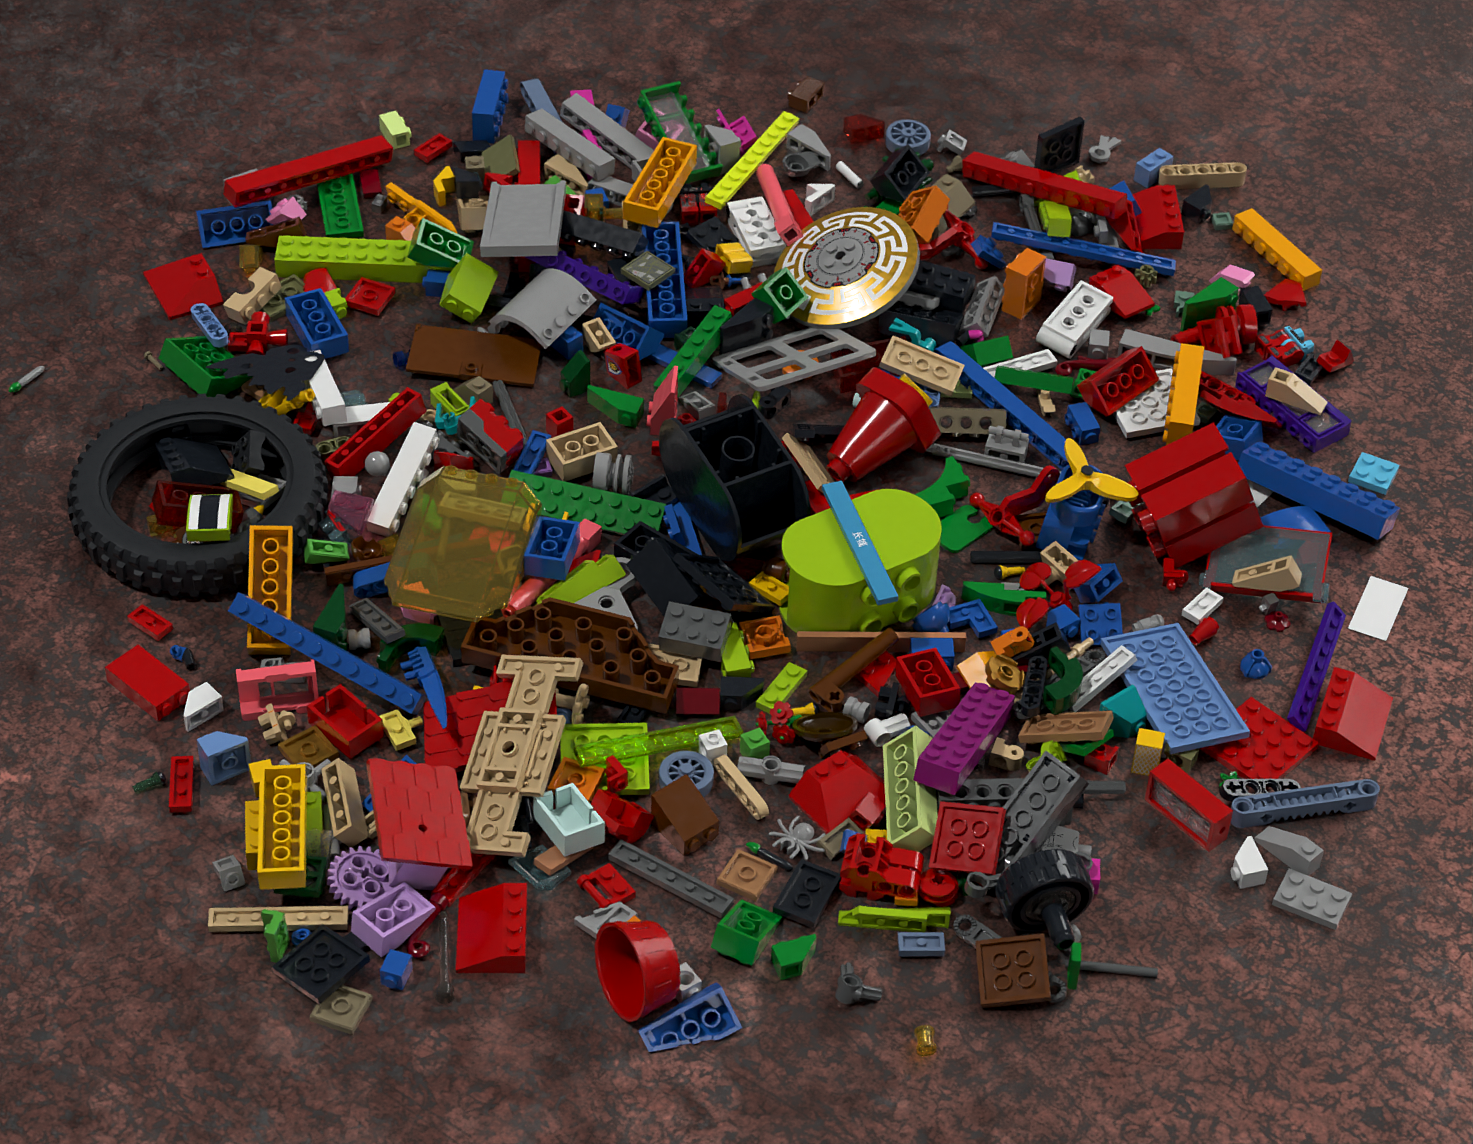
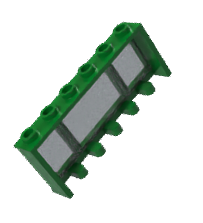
(669, 118)

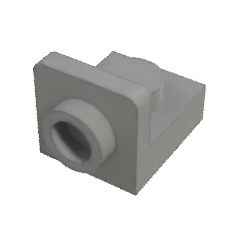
(952, 141)
(229, 872)

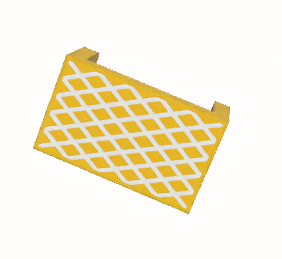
(1147, 751)

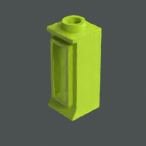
(449, 395)

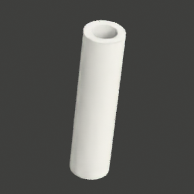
(849, 174)

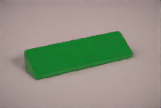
(1034, 379)

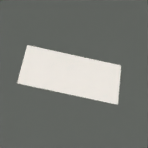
(1378, 608)

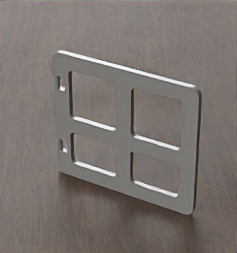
(793, 357)

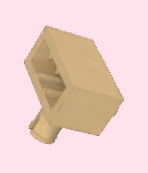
(1059, 560)

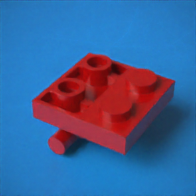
(1220, 335)

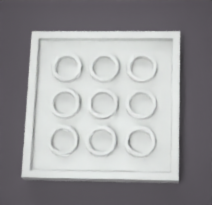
(1148, 410)

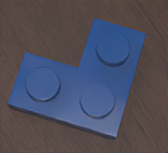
(986, 250)
(975, 615)

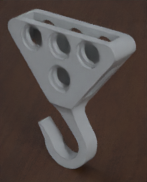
(610, 597)

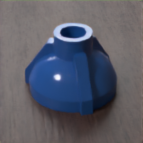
(1255, 665)

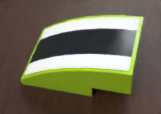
(209, 517)

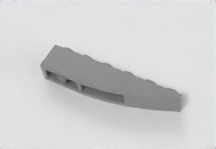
(1162, 353)

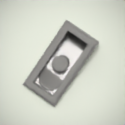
(698, 405)

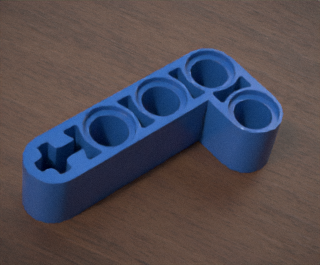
(370, 581)

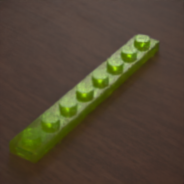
(654, 741)

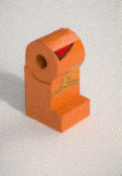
(1012, 642)

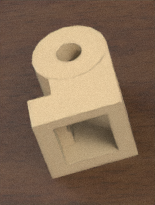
(1006, 756)

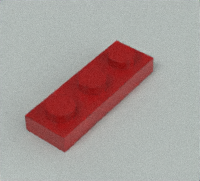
(181, 784)

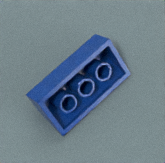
(231, 224)

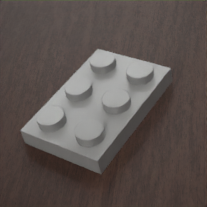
(1312, 899)

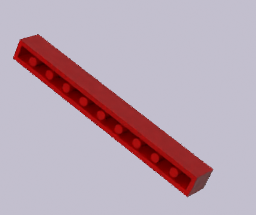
(529, 164)
(307, 171)
(1045, 185)

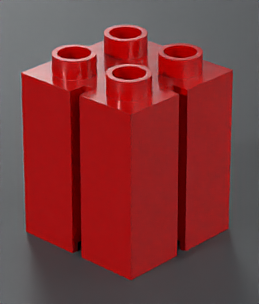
(1192, 497)

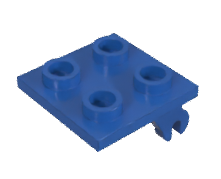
(1099, 621)

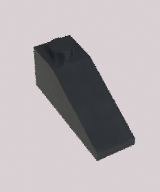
(1044, 640)

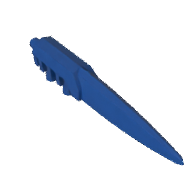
(428, 677)

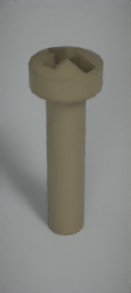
(148, 356)

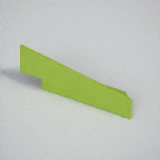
(585, 580)
(895, 919)

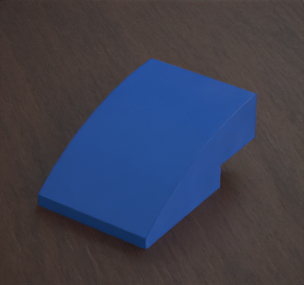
(1297, 518)

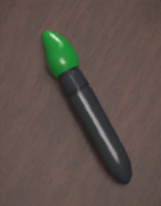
(778, 861)

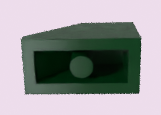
(576, 375)

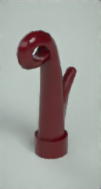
(1065, 368)
(440, 903)

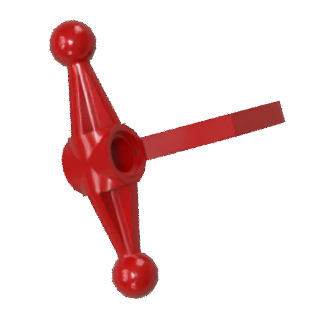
(959, 234)
(1003, 515)

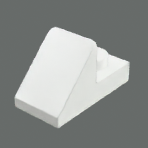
(818, 197)

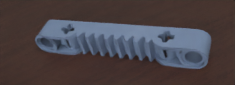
(1358, 796)

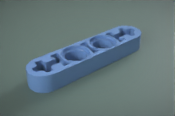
(209, 325)

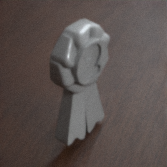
(1102, 152)

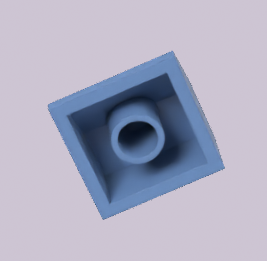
(223, 756)

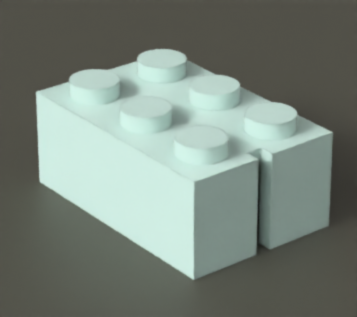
(572, 823)

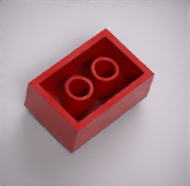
(927, 682)

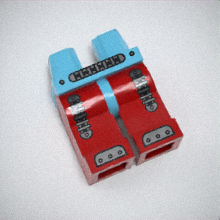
(1284, 345)

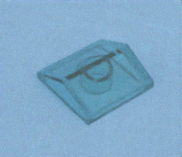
(536, 876)

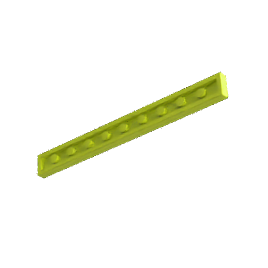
(751, 160)

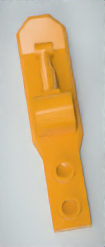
(416, 208)

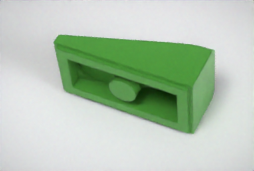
(325, 551)

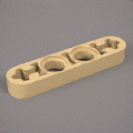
(741, 787)

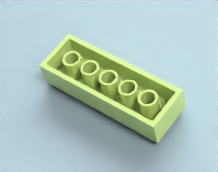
(909, 804)

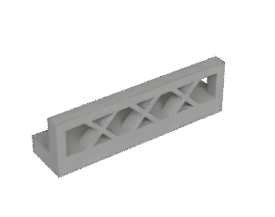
(983, 306)

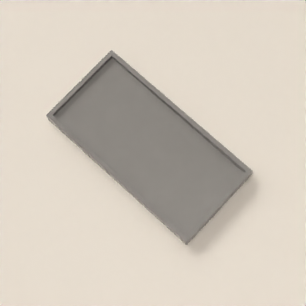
(523, 220)

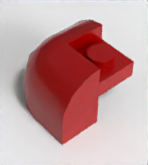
(621, 818)

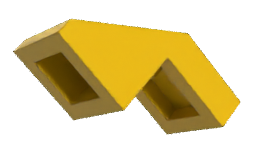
(443, 184)

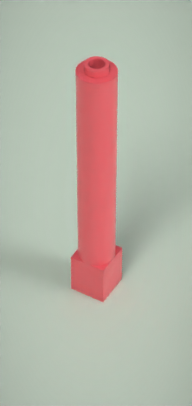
(784, 221)
(535, 586)

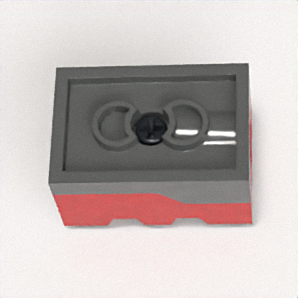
(490, 436)

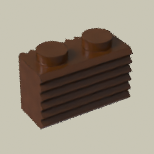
(806, 94)

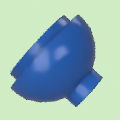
(933, 619)

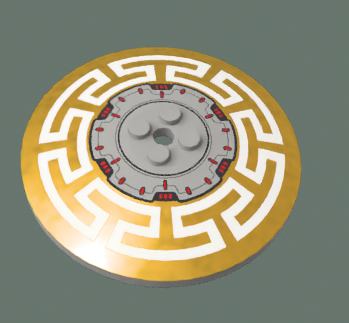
(869, 279)

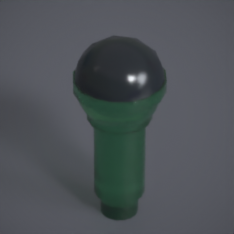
(157, 779)

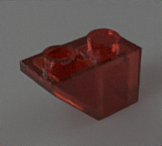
(863, 128)

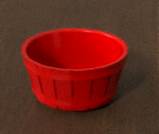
(636, 967)

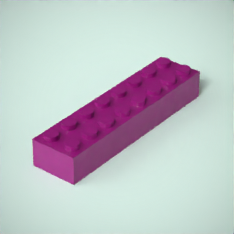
(964, 738)

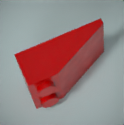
(1128, 293)

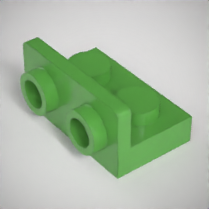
(276, 933)

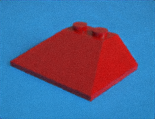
(183, 285)
(834, 788)

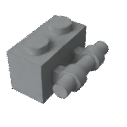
(1007, 444)

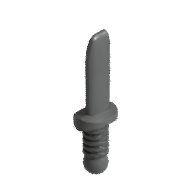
(953, 250)

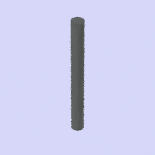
(1116, 968)

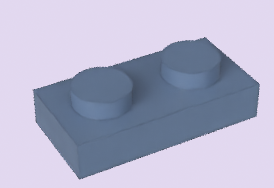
(921, 944)

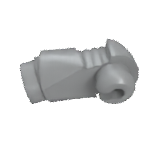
(1147, 623)

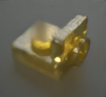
(155, 529)

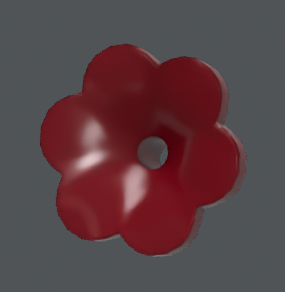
(1277, 621)

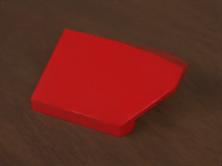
(450, 459)

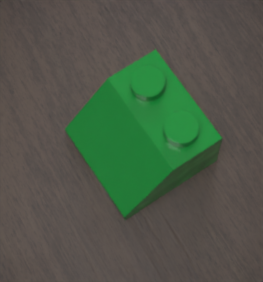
(989, 351)

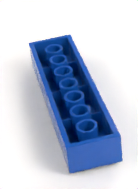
(667, 300)
(1318, 490)

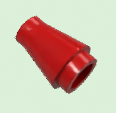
(1206, 629)

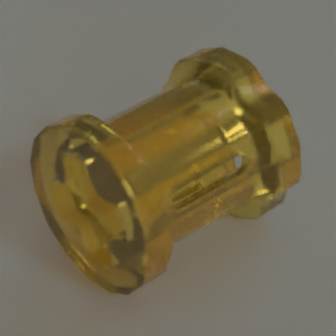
(925, 1040)

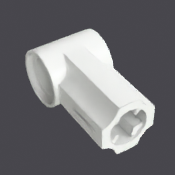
(882, 731)

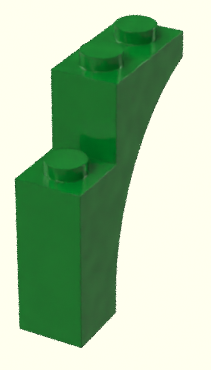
(947, 488)

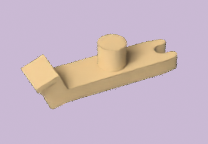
(1045, 402)

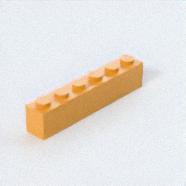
(1276, 249)

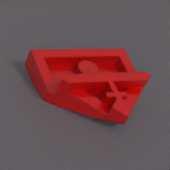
(1286, 293)

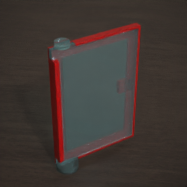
(1307, 547)

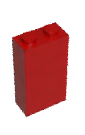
(147, 682)

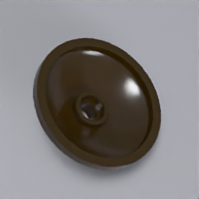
(825, 726)

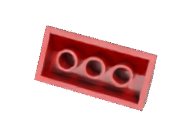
(1119, 381)

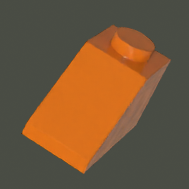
(399, 229)

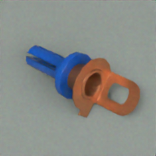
(728, 281)

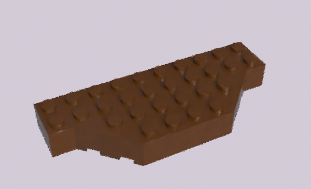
(611, 648)

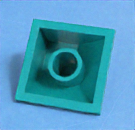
(1127, 712)

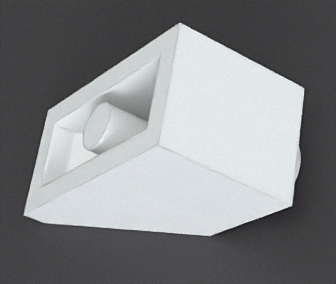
(201, 705)
(1249, 866)

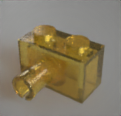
(596, 210)

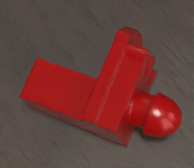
(1171, 577)

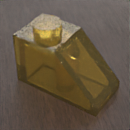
(250, 257)

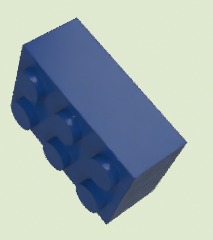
(552, 548)

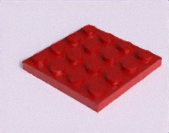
(1271, 749)

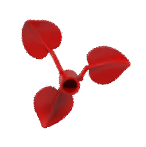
(1033, 610)

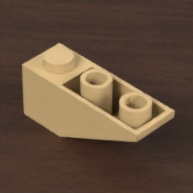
(1293, 391)

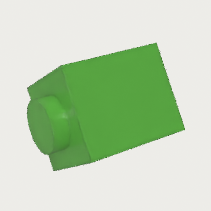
(754, 744)

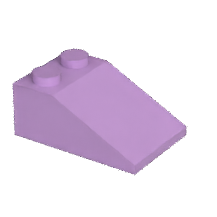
(1059, 274)
(390, 918)

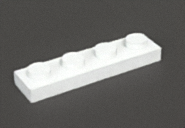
(1034, 362)
(1103, 675)

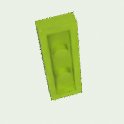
(782, 687)

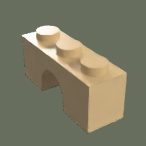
(264, 287)

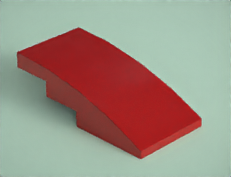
(1245, 409)

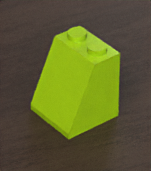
(468, 288)

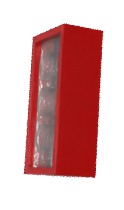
(1188, 805)

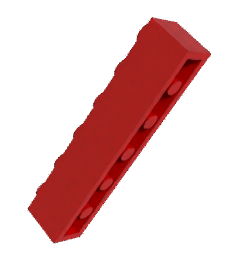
(376, 434)

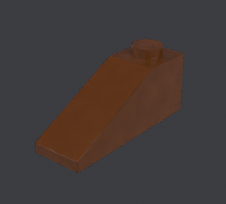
(270, 234)

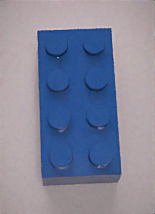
(490, 106)
(317, 323)

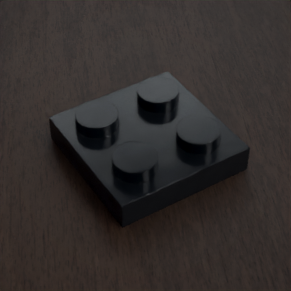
(710, 234)

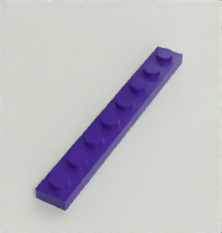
(1316, 666)

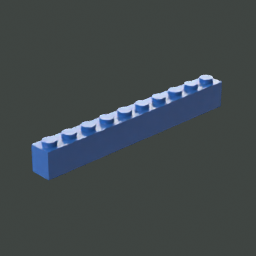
(327, 653)

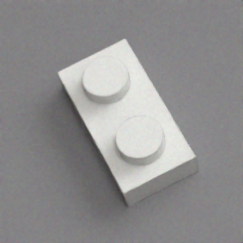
(1202, 606)

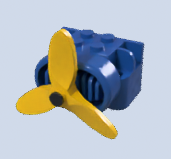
(1078, 502)

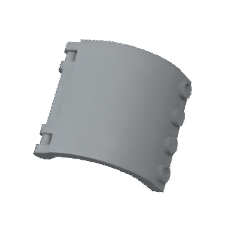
(545, 306)

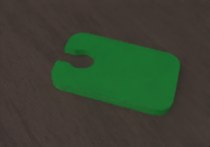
(959, 532)

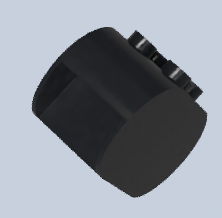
(734, 478)

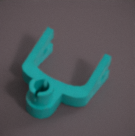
(914, 333)
(447, 422)

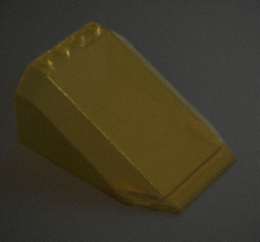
(462, 544)

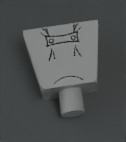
(1066, 839)

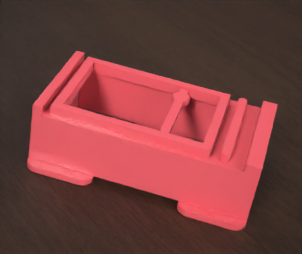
(254, 706)

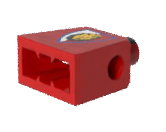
(623, 364)

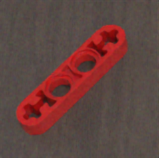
(1207, 380)

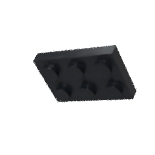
(807, 893)

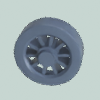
(908, 132)
(690, 763)

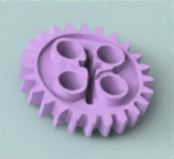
(362, 878)

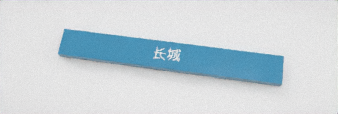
(860, 543)

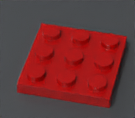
(967, 838)

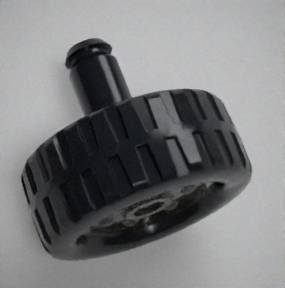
(1045, 890)

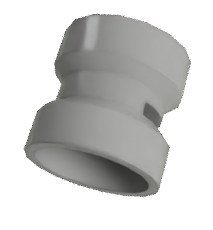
(359, 639)
(857, 709)

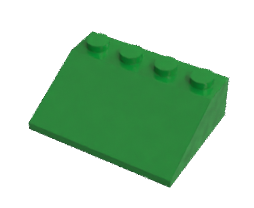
(189, 360)

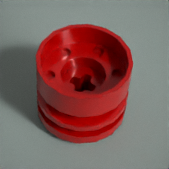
(1245, 320)

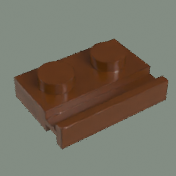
(849, 742)

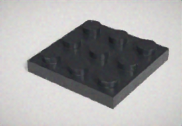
(1060, 146)
(321, 964)

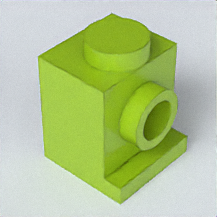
(337, 302)

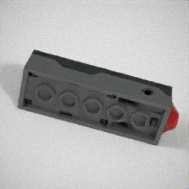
(1037, 808)

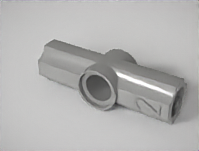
(770, 769)

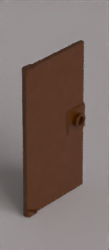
(474, 354)

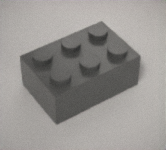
(694, 631)

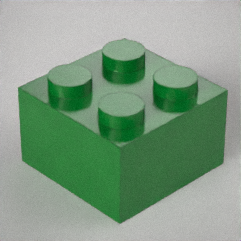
(782, 293)

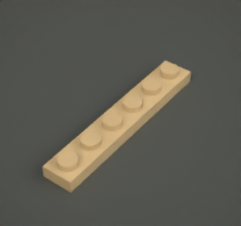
(296, 918)

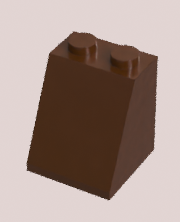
(683, 815)

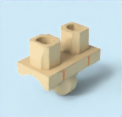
(278, 723)

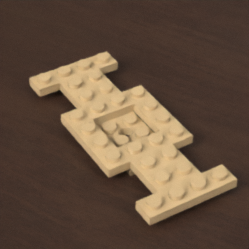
(500, 775)

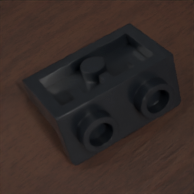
(658, 491)

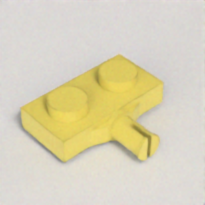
(400, 729)

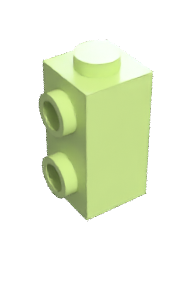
(395, 130)

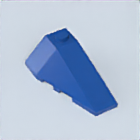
(629, 331)
(696, 1019)

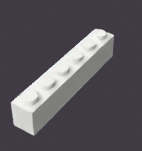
(328, 400)
(402, 480)

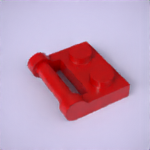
(610, 882)

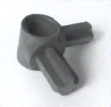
(851, 987)

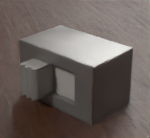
(379, 203)
(1269, 604)

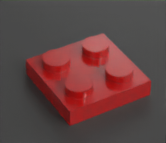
(370, 296)

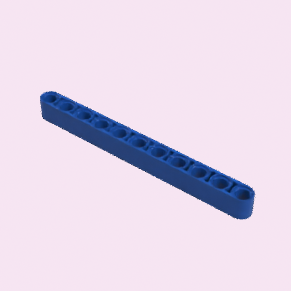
(1018, 414)

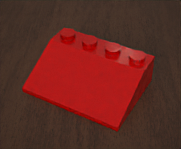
(1160, 220)
(1352, 715)
(493, 930)

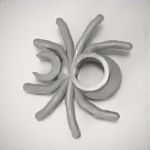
(797, 838)

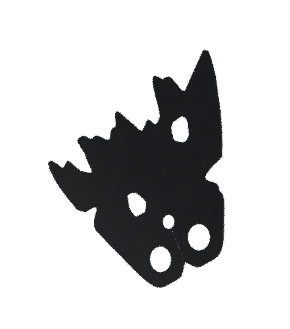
(270, 369)

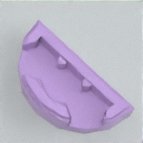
(945, 595)

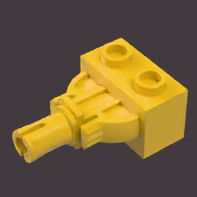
(278, 400)

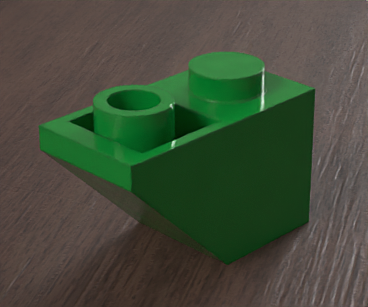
(793, 956)

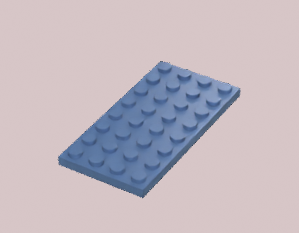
(1178, 689)

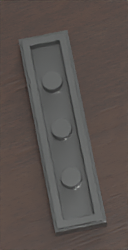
(377, 620)

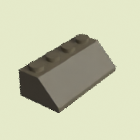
(959, 202)

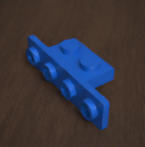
(681, 527)

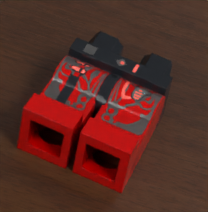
(693, 201)

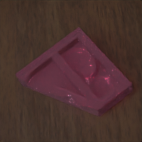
(351, 509)

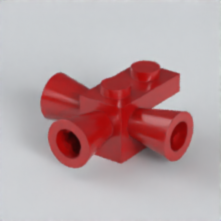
(257, 336)

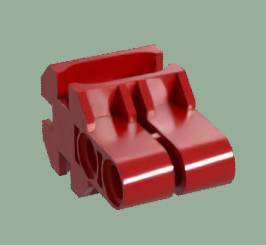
(879, 869)

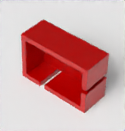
(345, 721)

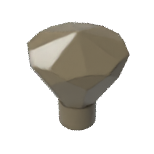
(956, 165)

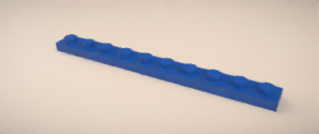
(1081, 248)

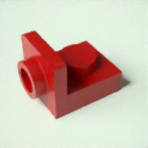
(616, 775)

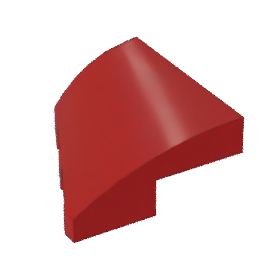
(318, 279)

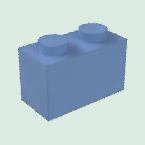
(1148, 168)

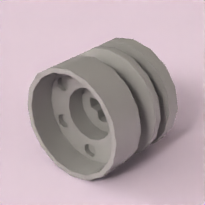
(613, 474)

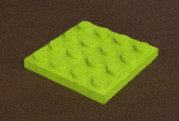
(587, 733)

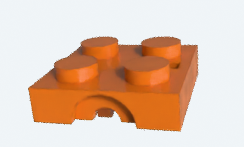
(765, 637)

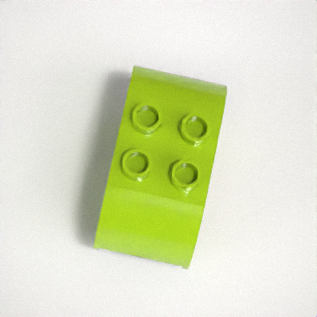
(827, 583)

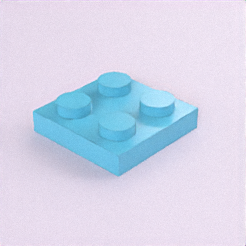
(1373, 473)

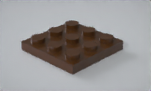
(1013, 970)

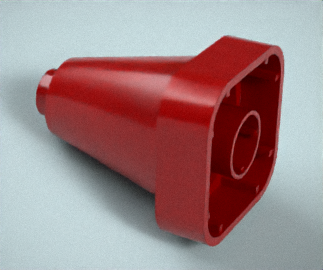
(881, 427)

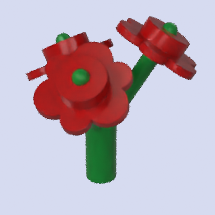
(780, 715)

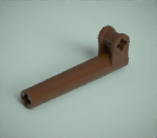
(827, 690)

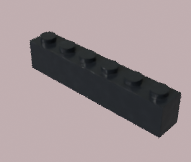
(602, 236)

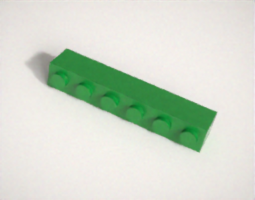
(697, 349)

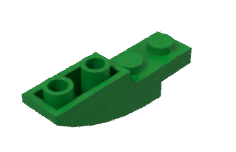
(996, 598)

